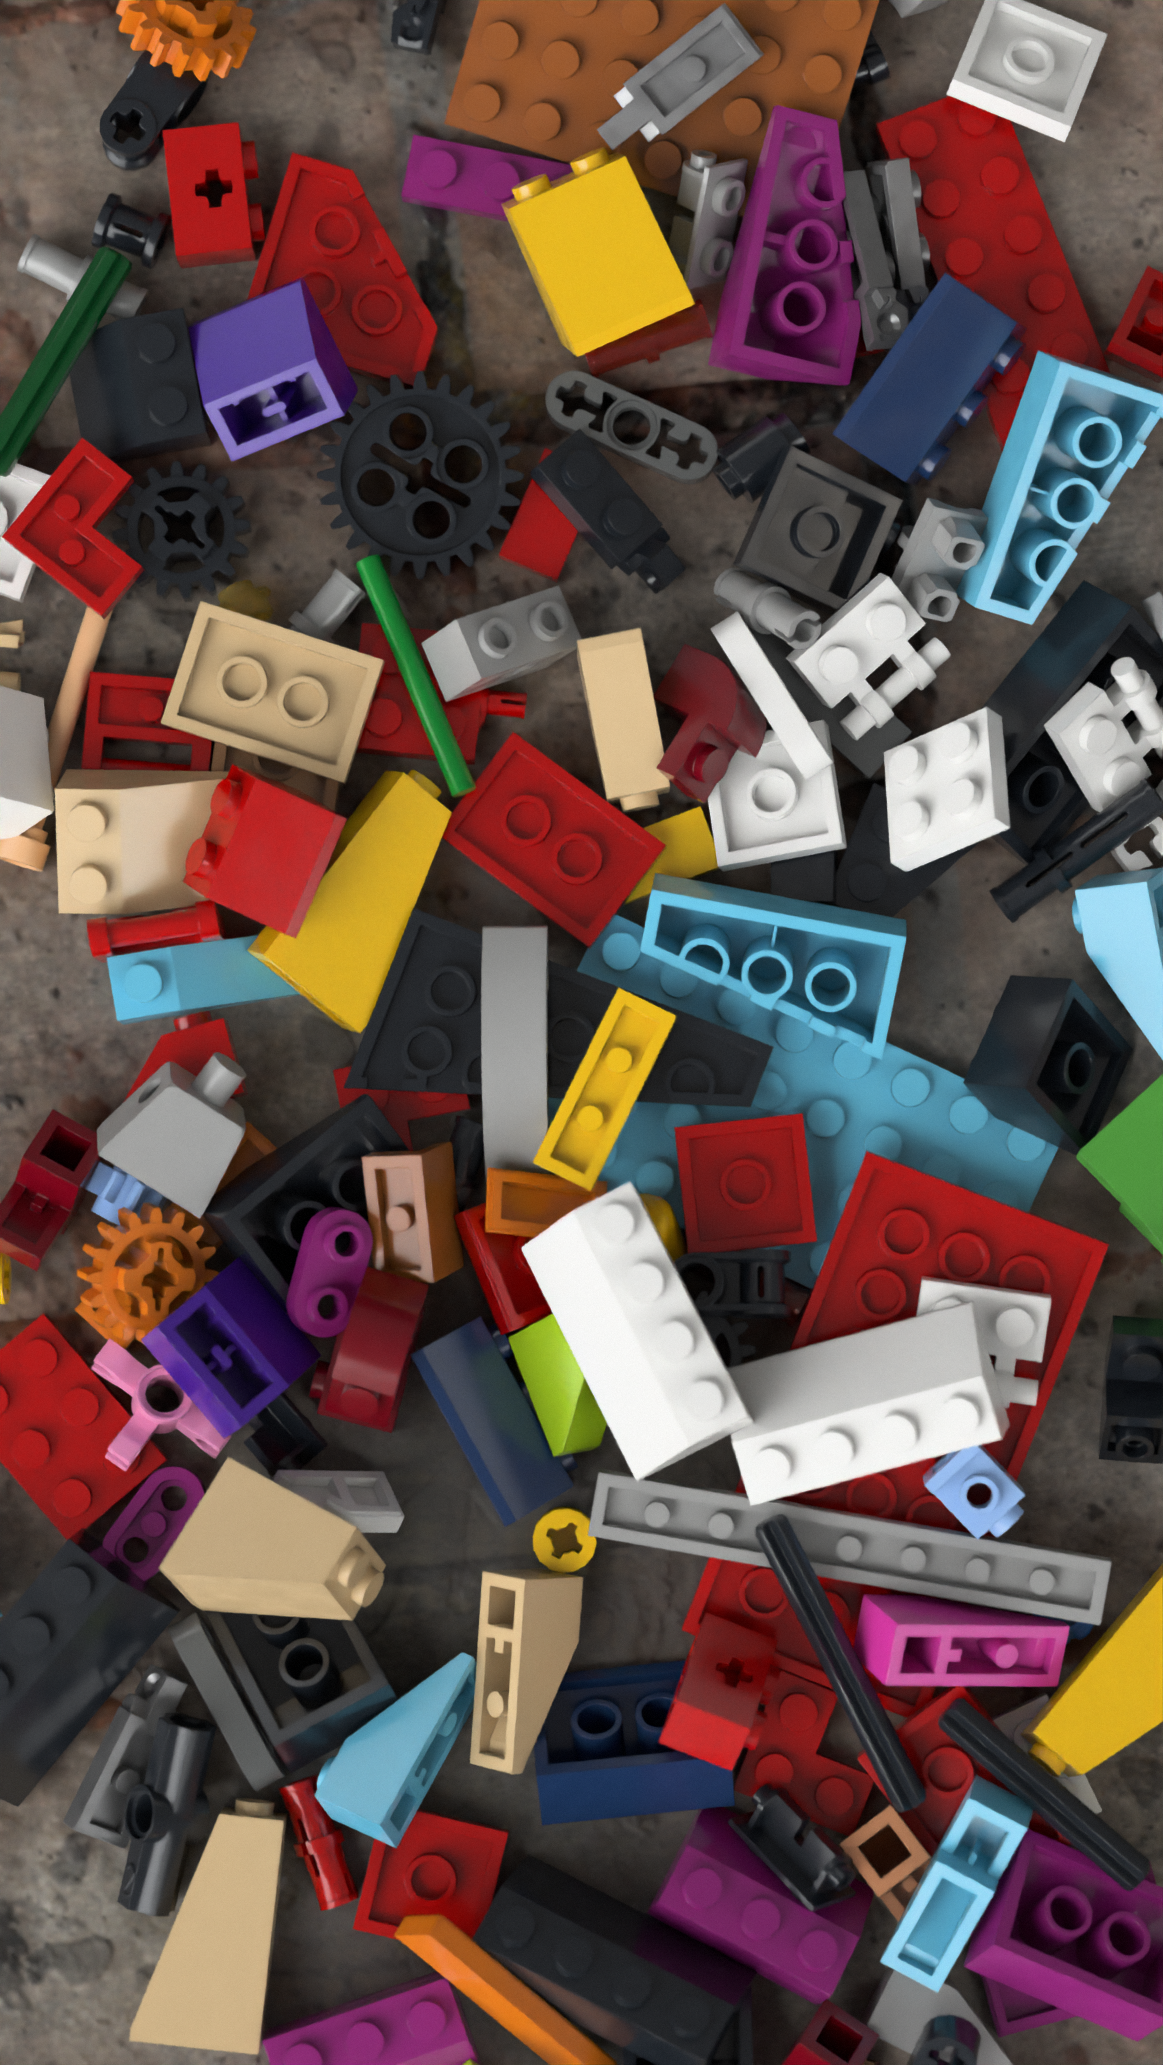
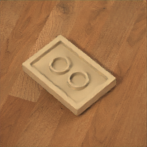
(272, 692)

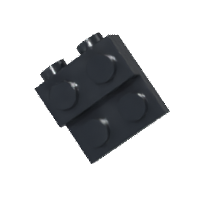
(818, 531)

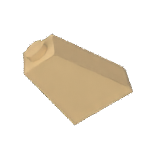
(623, 718)

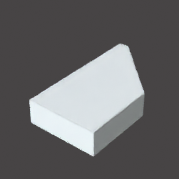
(353, 1496)

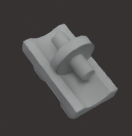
(936, 557)

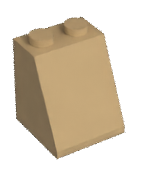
(271, 1553)

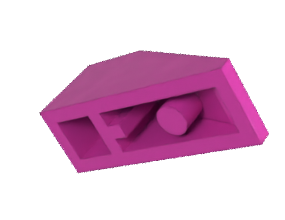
(956, 1643)

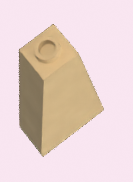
(220, 1949)

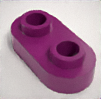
(324, 1271)
(153, 1520)

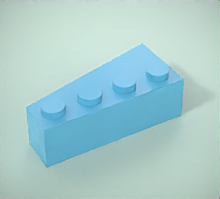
(1054, 479)
(783, 953)

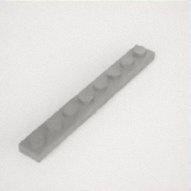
(854, 1547)

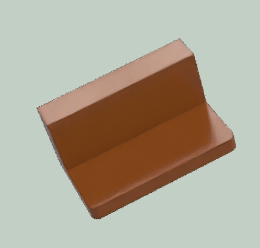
(412, 1212)

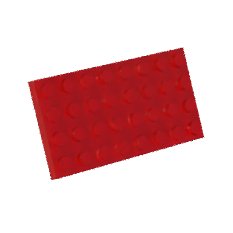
(887, 1238)

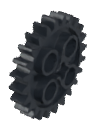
(449, 424)

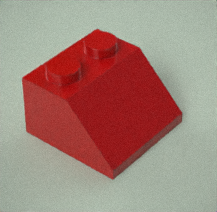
(263, 849)

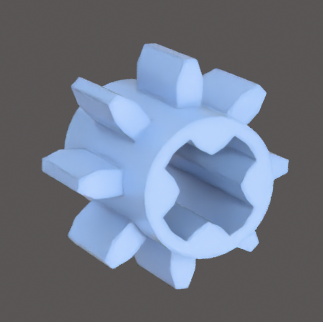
(119, 1190)

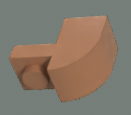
(888, 1858)

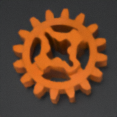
(189, 33)
(133, 1251)

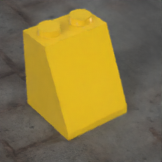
(595, 251)

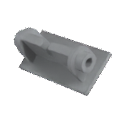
(715, 194)

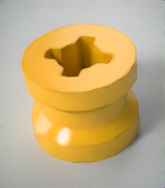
(561, 1526)

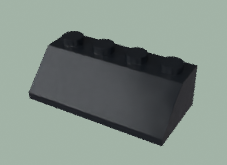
(1072, 650)
(67, 1653)
(613, 1966)

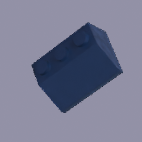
(932, 382)
(494, 1419)
(604, 1755)

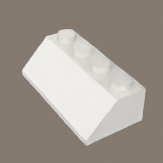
(635, 1331)
(866, 1403)

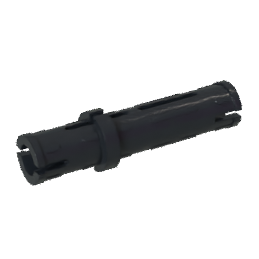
(1018, 896)

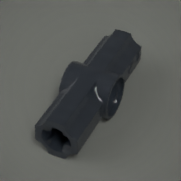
(166, 1814)

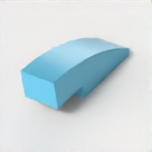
(957, 1883)

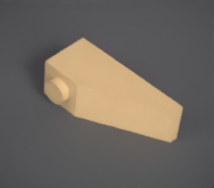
(522, 1655)

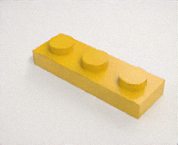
(605, 1089)

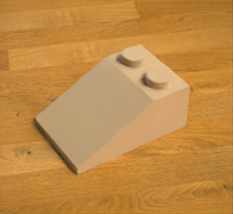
(129, 838)

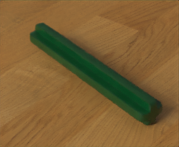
(60, 354)

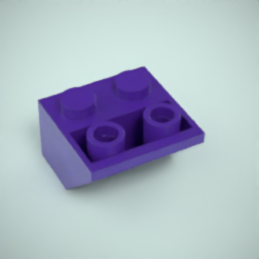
(269, 369)
(231, 1348)

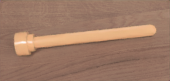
(29, 848)

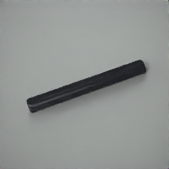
(840, 1663)

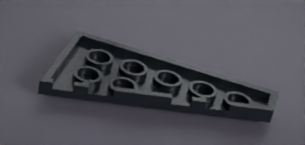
(430, 1029)

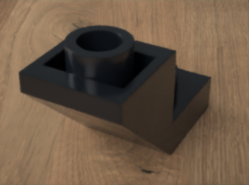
(1133, 1392)

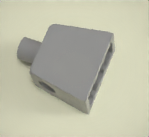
(178, 1131)

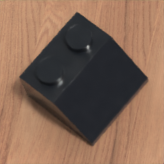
(140, 388)
(1048, 1061)

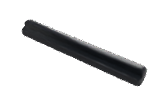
(1044, 1794)

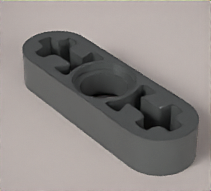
(624, 401)
(226, 1701)

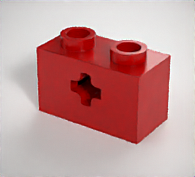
(195, 161)
(720, 1692)

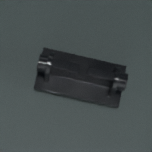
(283, 1437)
(810, 1867)

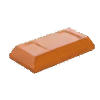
(531, 1202)

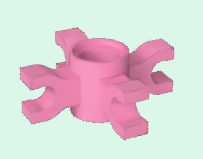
(134, 1378)

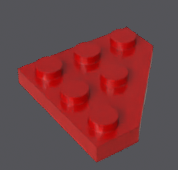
(351, 268)

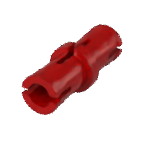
(319, 1844)

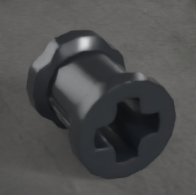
(109, 231)

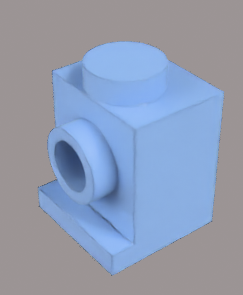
(961, 1469)

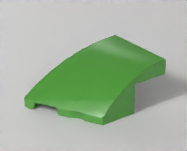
(1130, 1162)

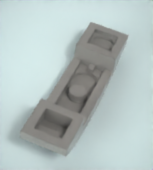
(514, 1045)

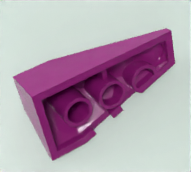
(789, 281)

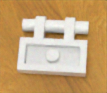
(856, 643)
(1094, 740)
(1010, 1322)

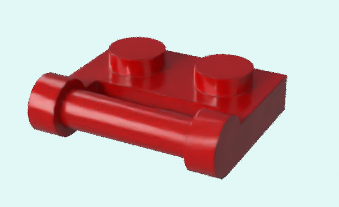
(132, 710)
(152, 932)

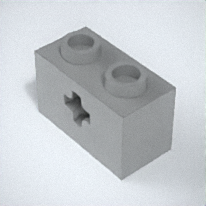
(501, 643)

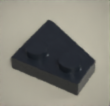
(867, 876)

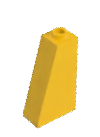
(362, 901)
(1109, 1694)

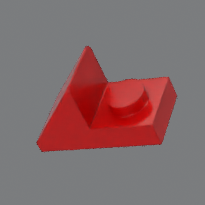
(1139, 334)

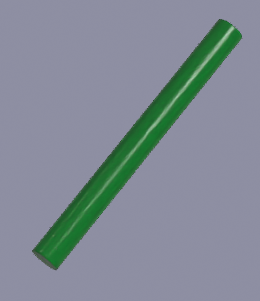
(415, 675)

